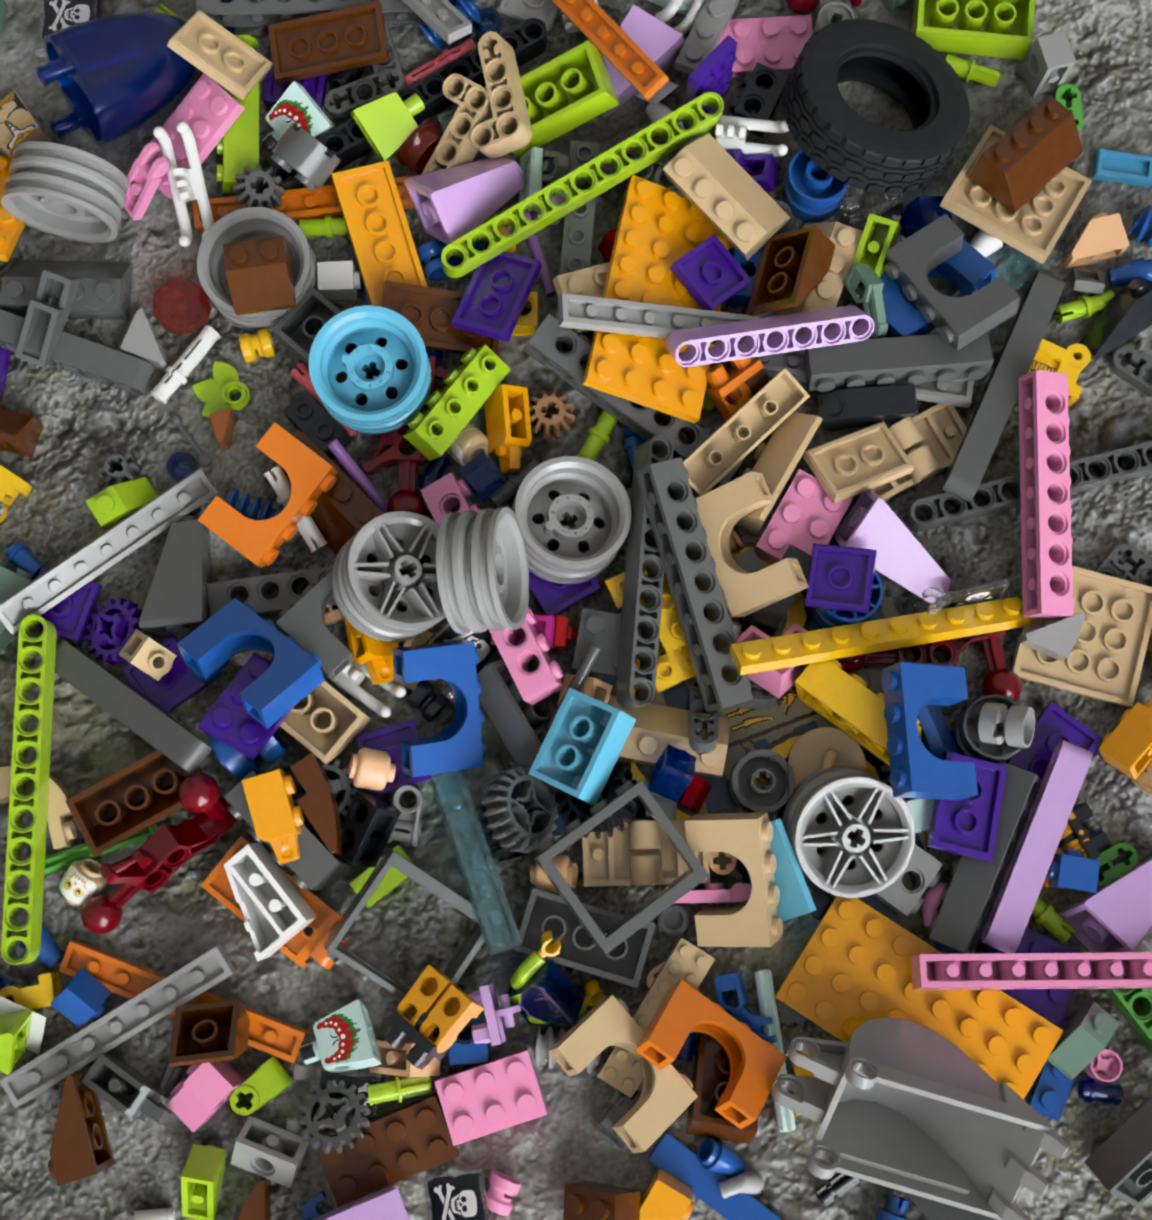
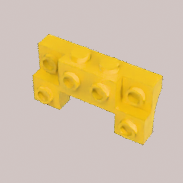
(675, 663)

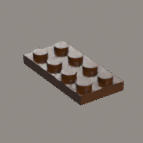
(328, 42)
(431, 314)
(391, 1150)

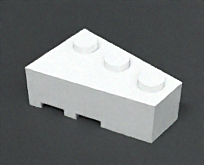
(267, 899)

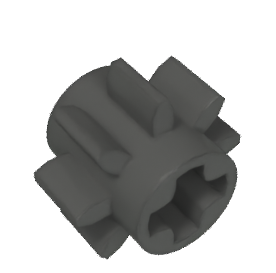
(115, 461)

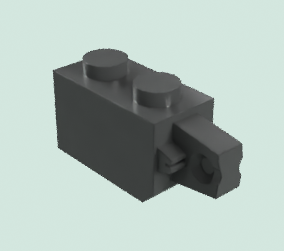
(127, 1090)

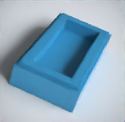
(1122, 167)

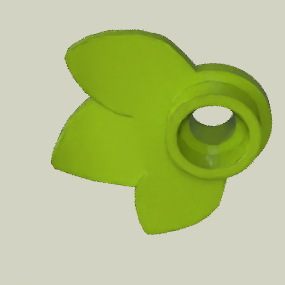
(219, 390)

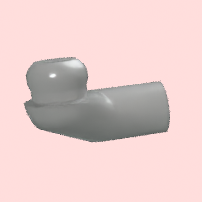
(747, 1183)

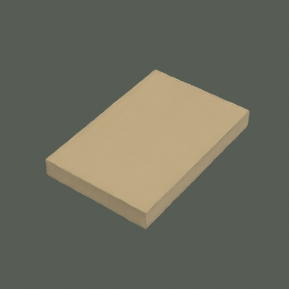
(220, 54)
(858, 462)

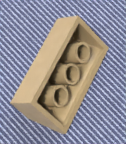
(726, 195)
(829, 289)
(778, 461)
(324, 721)
(665, 725)

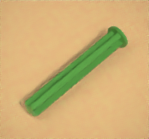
(67, 856)

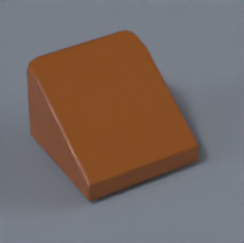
(223, 426)

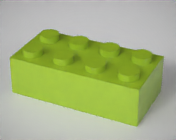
(976, 26)
(566, 94)

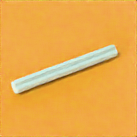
(768, 1007)

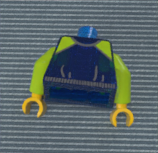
(546, 992)

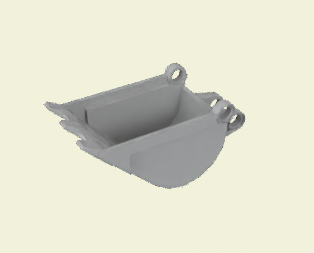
(936, 1124)

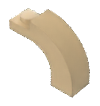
(61, 829)

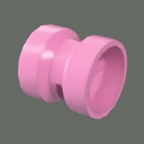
(1108, 1066)
(501, 1192)

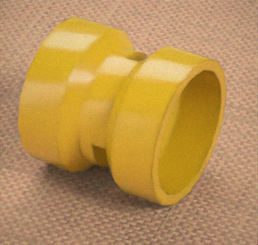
(257, 345)

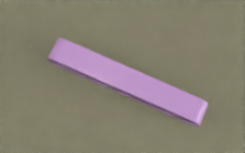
(757, 331)
(1036, 847)

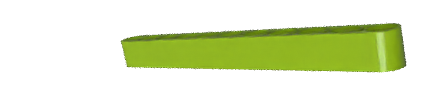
(589, 172)
(36, 802)

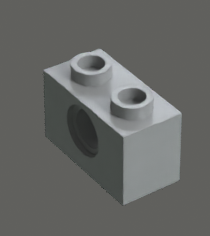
(1048, 63)
(926, 873)
(269, 1151)

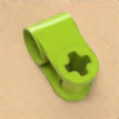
(264, 1084)

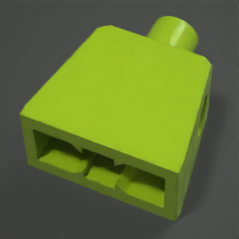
(388, 122)

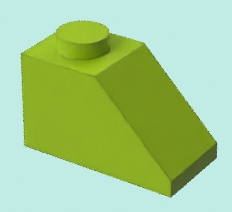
(876, 239)
(120, 501)
(13, 1038)
(202, 1182)

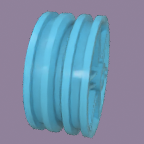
(362, 328)

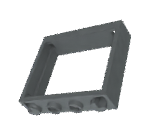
(650, 909)
(366, 971)

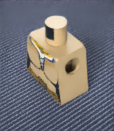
(16, 125)

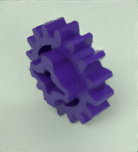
(112, 629)

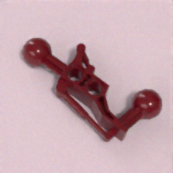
(406, 498)
(997, 681)
(161, 854)

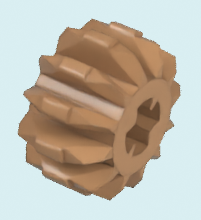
(559, 421)

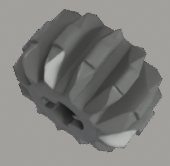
(269, 186)

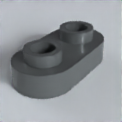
(554, 166)

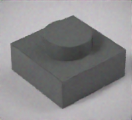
(1087, 281)

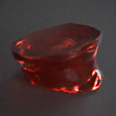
(419, 146)
(181, 306)

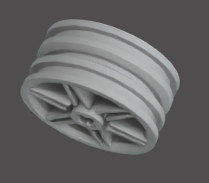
(65, 192)
(245, 225)
(606, 502)
(482, 570)
(353, 576)
(872, 869)

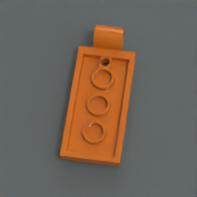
(301, 945)

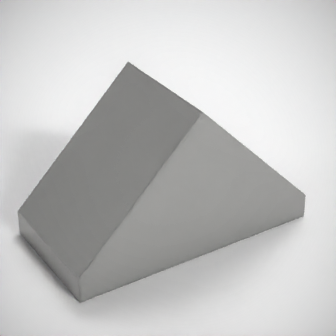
(143, 342)
(1055, 639)

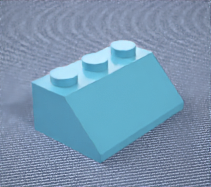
(582, 746)
(794, 893)

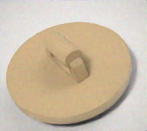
(824, 749)

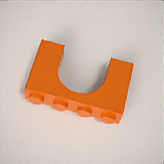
(261, 538)
(751, 1059)

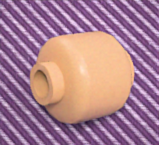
(371, 769)
(566, 868)

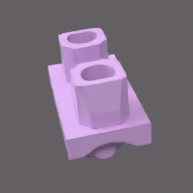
(493, 1028)

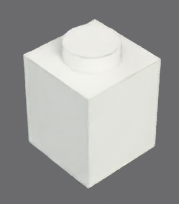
(338, 280)

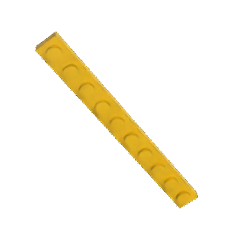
(877, 635)

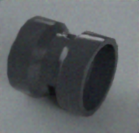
(427, 701)

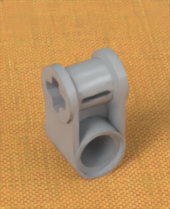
(409, 818)

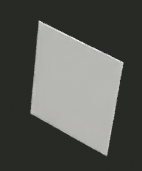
(661, 93)

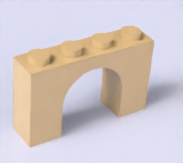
(718, 514)
(749, 840)
(664, 1091)

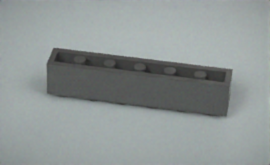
(895, 362)
(977, 881)

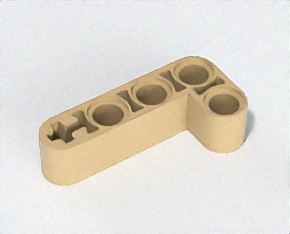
(500, 92)
(467, 115)

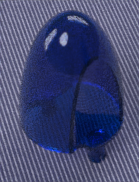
(114, 72)

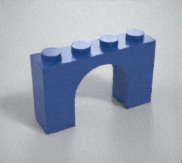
(965, 270)
(241, 629)
(461, 742)
(912, 767)

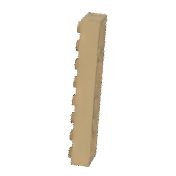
(743, 431)
(683, 962)

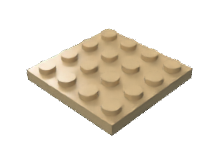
(1034, 226)
(1108, 648)

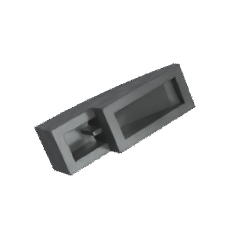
(46, 316)

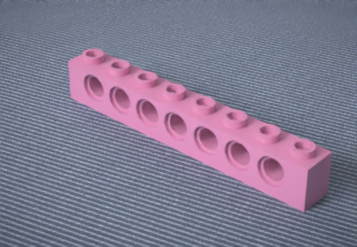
(1045, 495)
(545, 680)
(1031, 971)

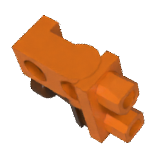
(736, 387)

